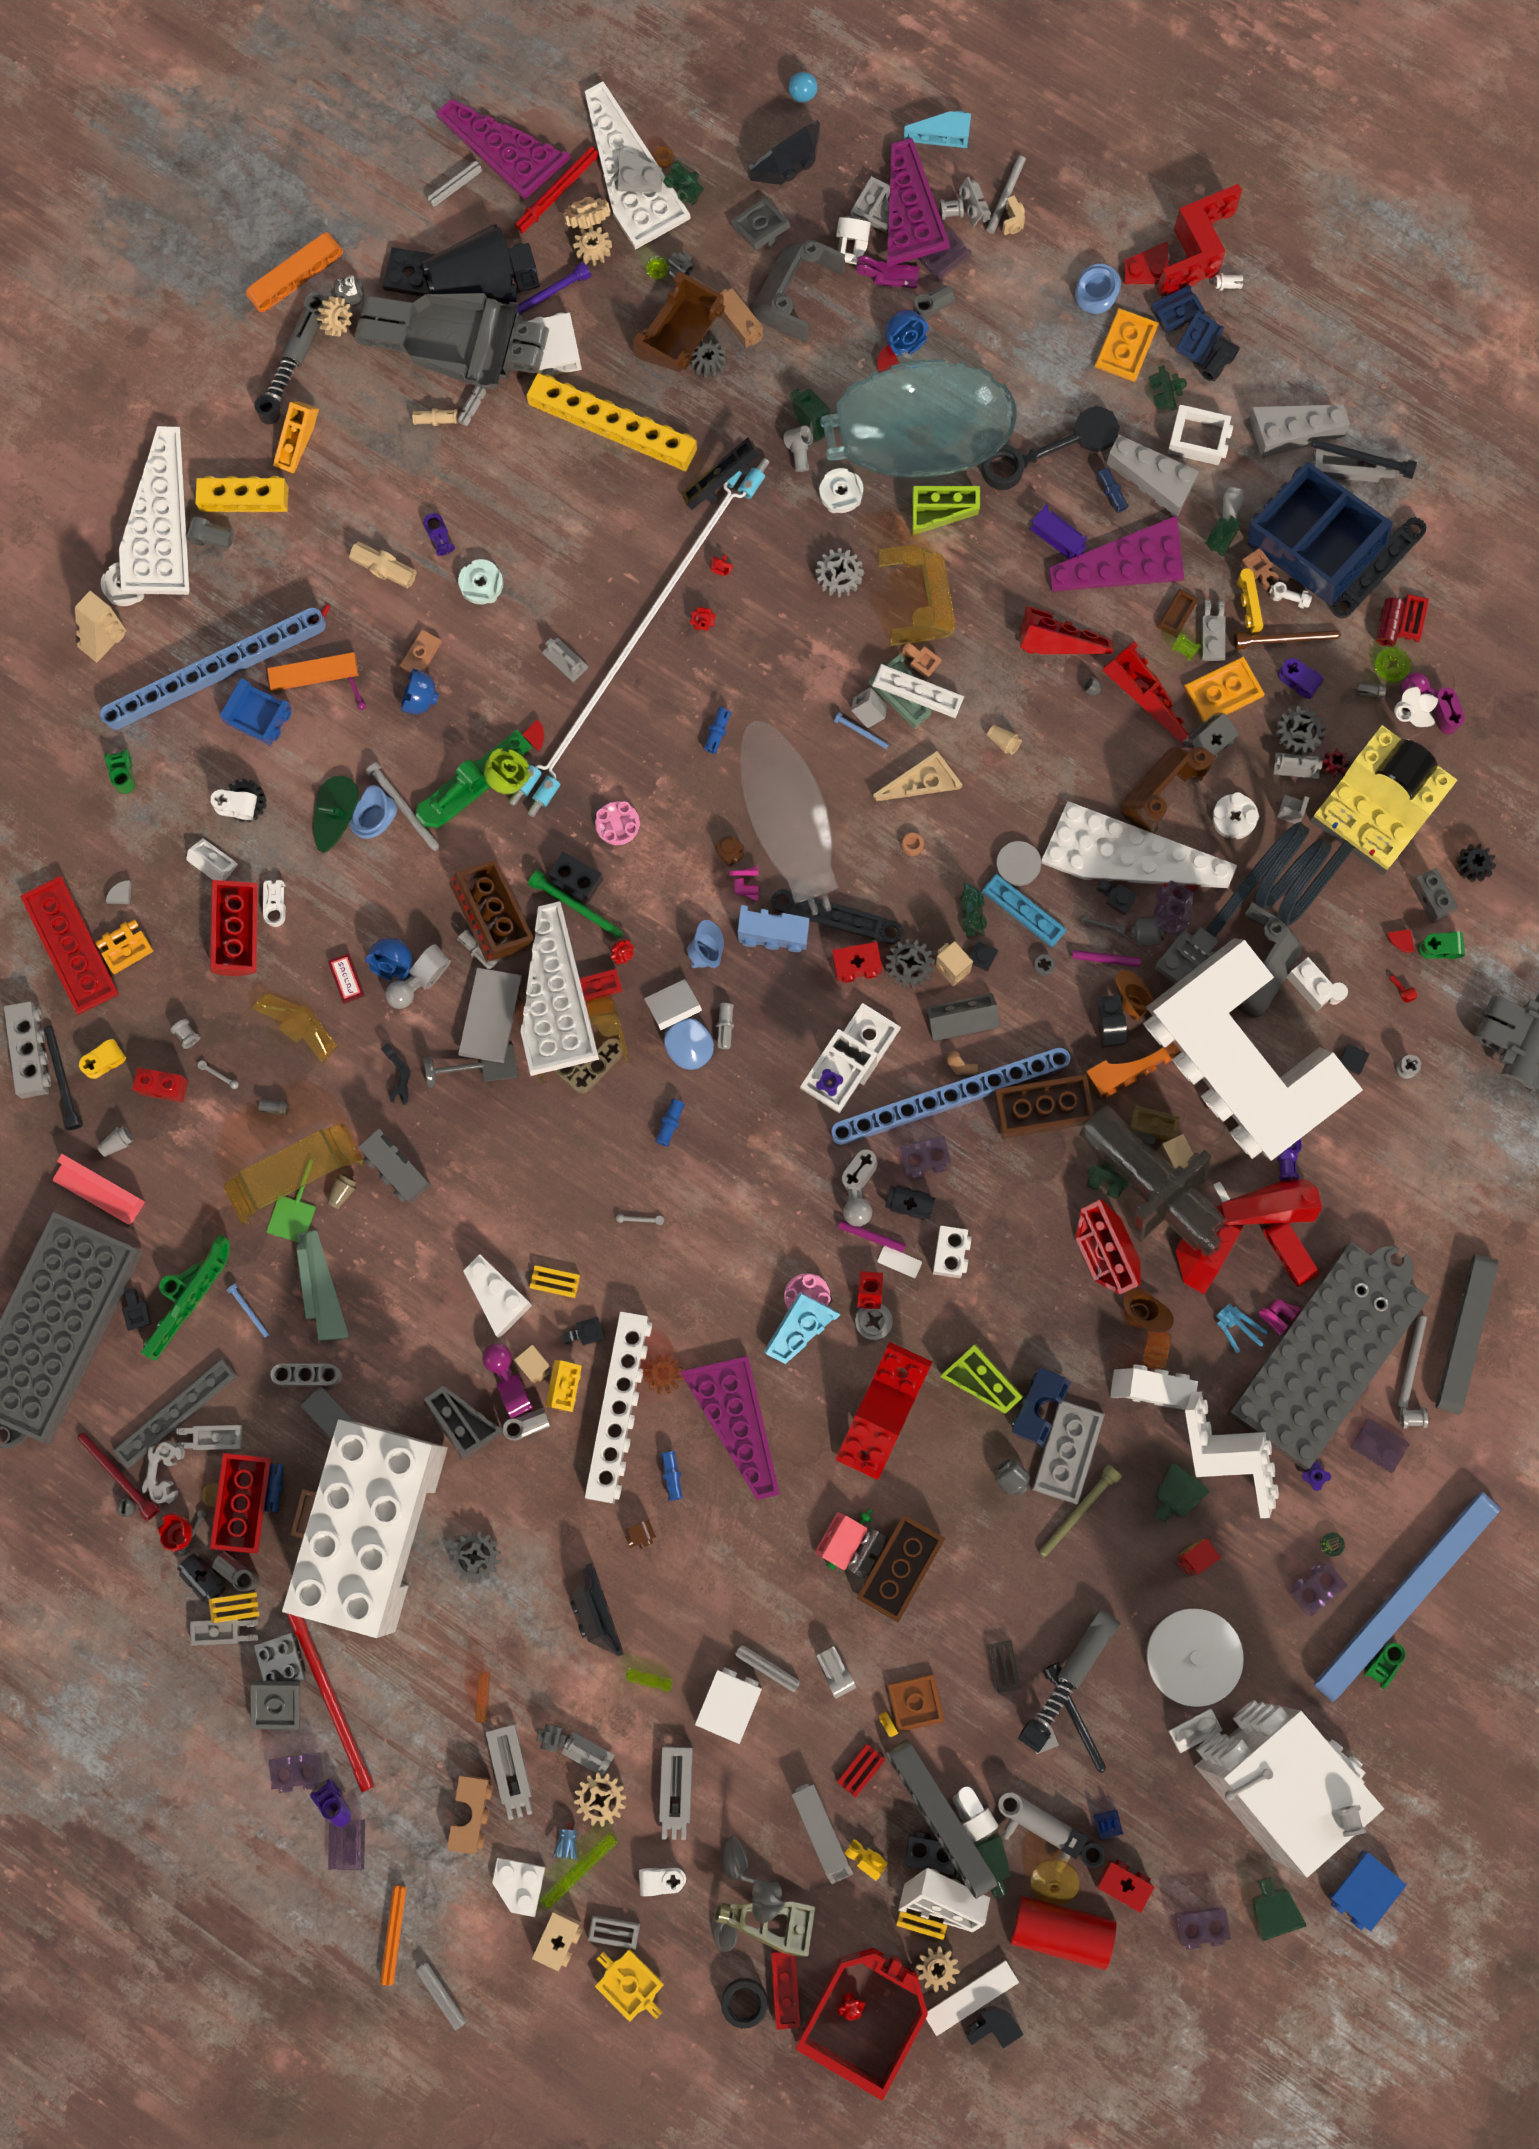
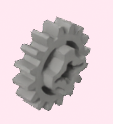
(846, 577)

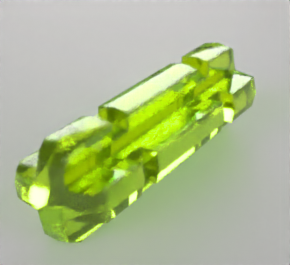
(649, 1680)

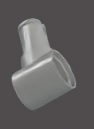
(798, 441)

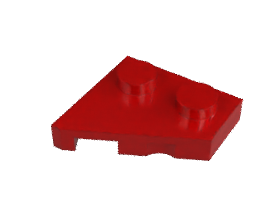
(1146, 266)

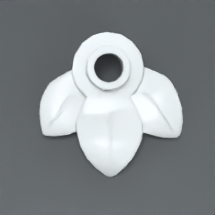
(1419, 707)

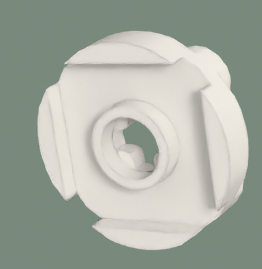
(837, 502)
(110, 588)
(1238, 803)

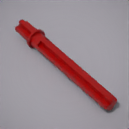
(552, 194)

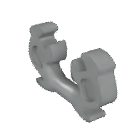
(160, 1492)

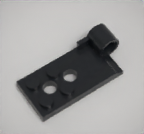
(398, 262)

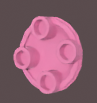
(617, 823)
(808, 1284)

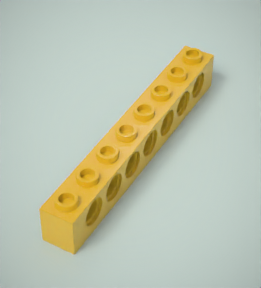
(618, 431)

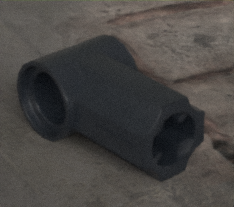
(1221, 355)

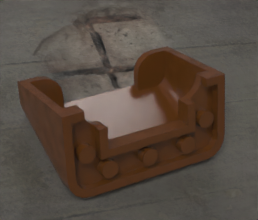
(679, 324)
(1143, 804)

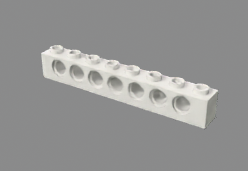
(627, 1324)

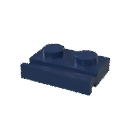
(1177, 309)
(1199, 338)

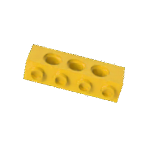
(274, 501)

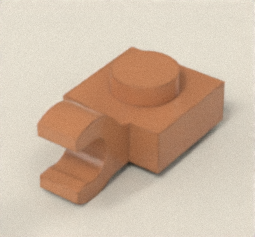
(923, 661)

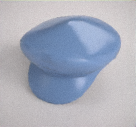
(1097, 288)
(373, 813)
(688, 1044)

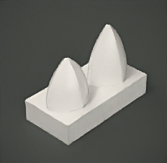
(1195, 1730)

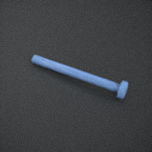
(839, 718)
(232, 1289)

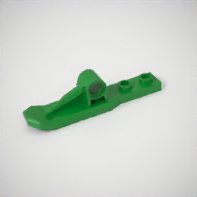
(464, 786)
(190, 1290)

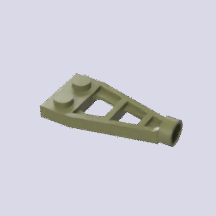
(797, 1930)

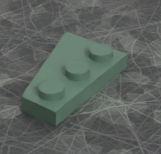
(912, 712)

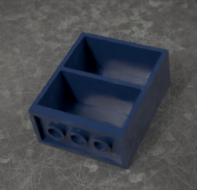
(1319, 532)

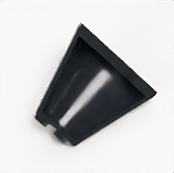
(473, 266)

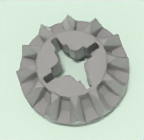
(872, 1333)

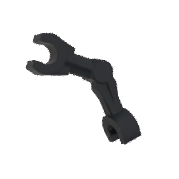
(404, 1075)

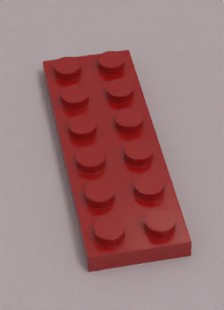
(69, 945)

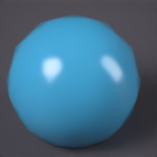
(803, 87)

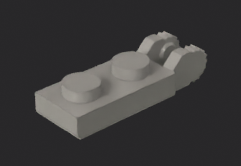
(1213, 633)
(212, 1437)
(220, 1633)

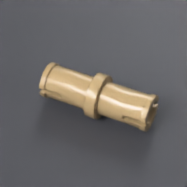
(435, 417)

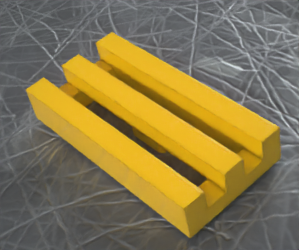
(535, 1278)
(253, 1605)
(940, 1935)

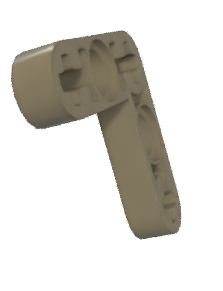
(578, 1072)

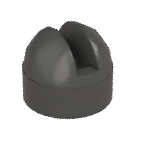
(1092, 686)
(129, 1509)

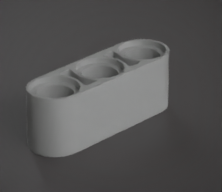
(295, 1371)

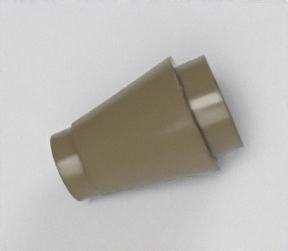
(341, 1190)

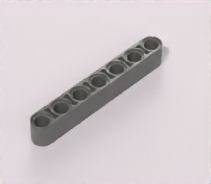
(1466, 1334)
(941, 1819)

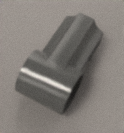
(934, 301)
(203, 532)
(234, 1571)

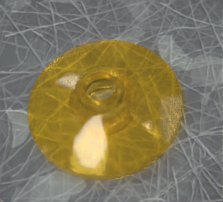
(1055, 1873)

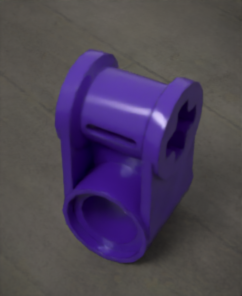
(1302, 680)
(328, 1801)

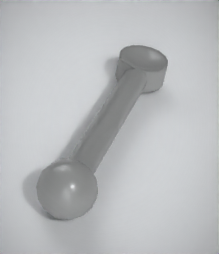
(202, 1065)
(659, 1220)
(1266, 1774)

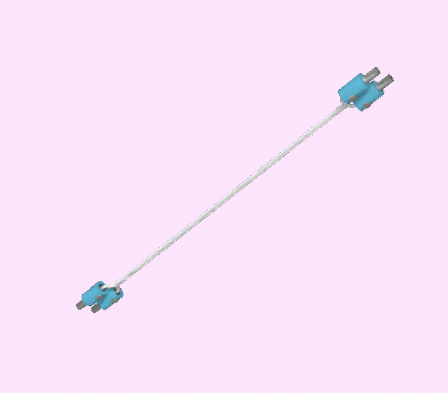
(551, 785)

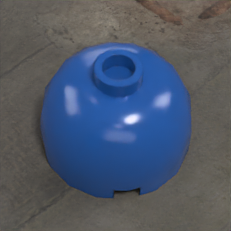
(906, 331)
(419, 693)
(389, 958)

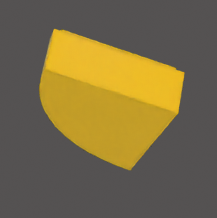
(887, 1724)

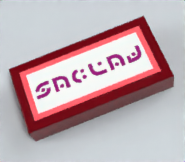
(346, 978)

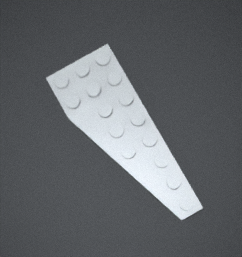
(639, 214)
(155, 536)
(1111, 850)
(555, 1014)

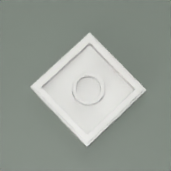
(673, 1004)

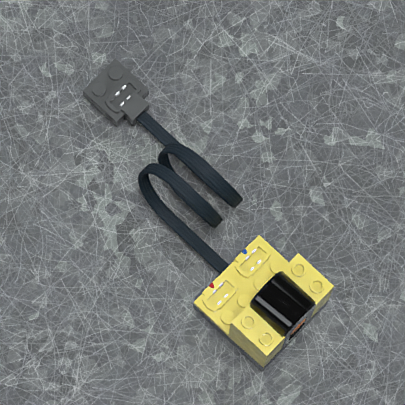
(1370, 813)

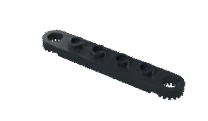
(1380, 567)
(840, 918)

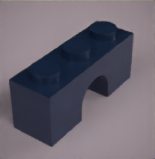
(1045, 1387)

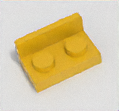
(563, 1386)

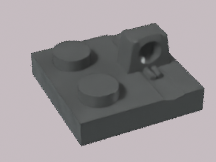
(760, 224)
(275, 1705)

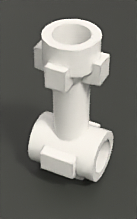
(1280, 591)

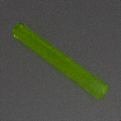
(578, 1870)

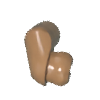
(959, 1066)

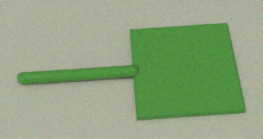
(291, 1217)

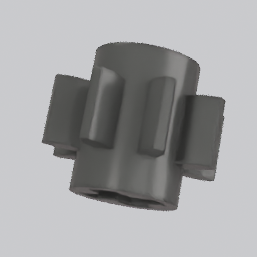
(680, 262)
(551, 1738)

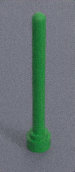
(538, 881)

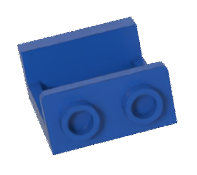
(256, 713)
(1367, 1892)

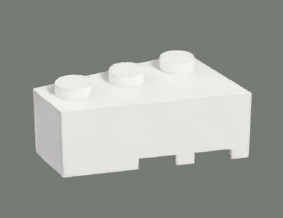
(497, 1297)
(1153, 1387)
(944, 1898)

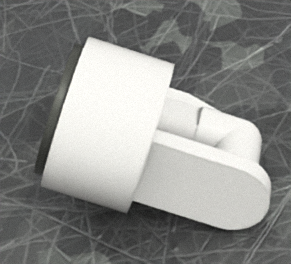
(853, 229)
(975, 1819)

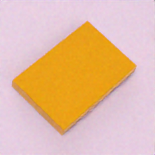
(1126, 344)
(1224, 689)

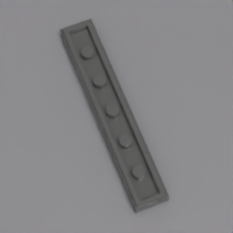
(175, 1413)

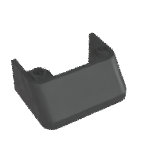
(772, 304)
(1278, 962)

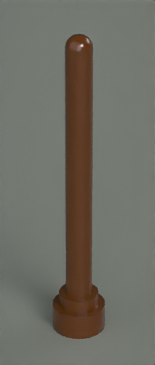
(1243, 639)

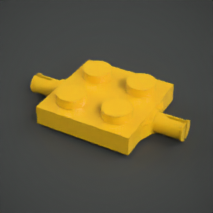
(629, 1985)

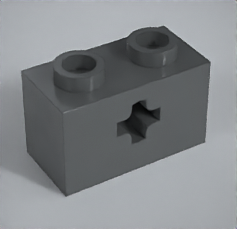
(1217, 726)
(1434, 895)

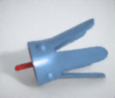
(567, 1839)

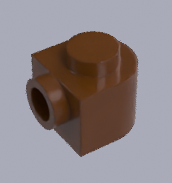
(730, 850)
(640, 1535)

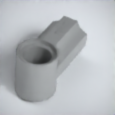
(528, 1423)
(837, 1676)

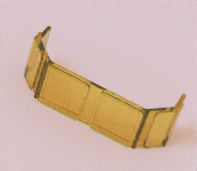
(291, 1169)

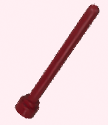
(146, 1507)

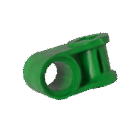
(120, 767)
(1446, 946)
(1385, 1665)

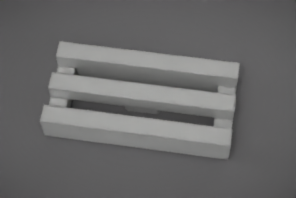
(634, 1935)

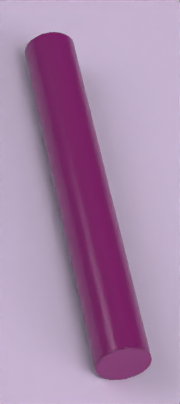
(1106, 958)
(872, 1236)

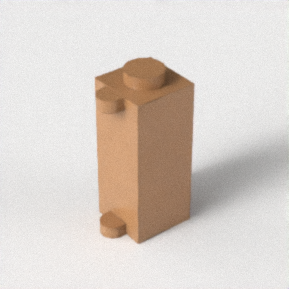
(741, 319)

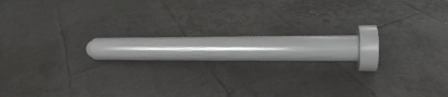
(374, 770)

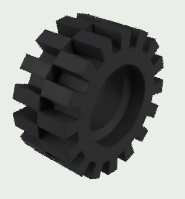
(252, 788)

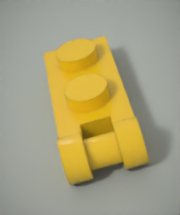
(1250, 600)

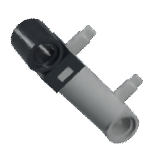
(1049, 1828)

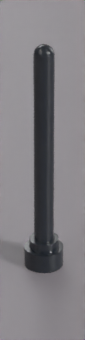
(1405, 468)
(72, 1119)
(1051, 1673)

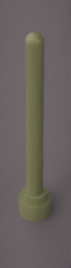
(1109, 1476)

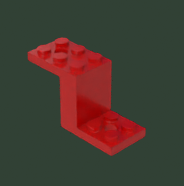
(1199, 240)
(883, 1410)

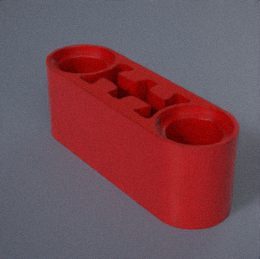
(1291, 1253)

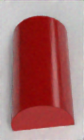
(233, 928)
(240, 1503)
(1064, 1932)

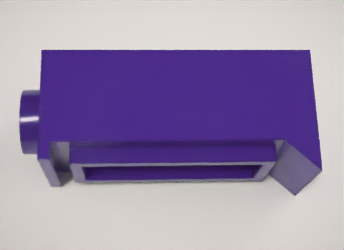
(1058, 533)

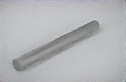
(1006, 194)
(1412, 1362)

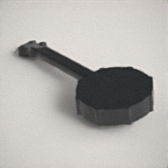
(1094, 431)

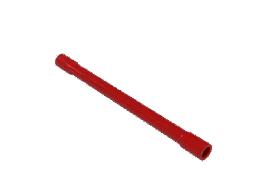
(359, 1769)

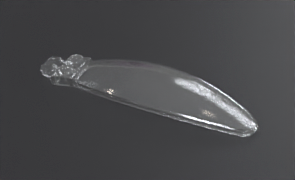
(787, 813)

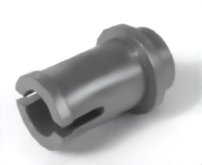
(1371, 690)
(278, 1108)

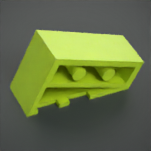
(942, 506)
(982, 1378)

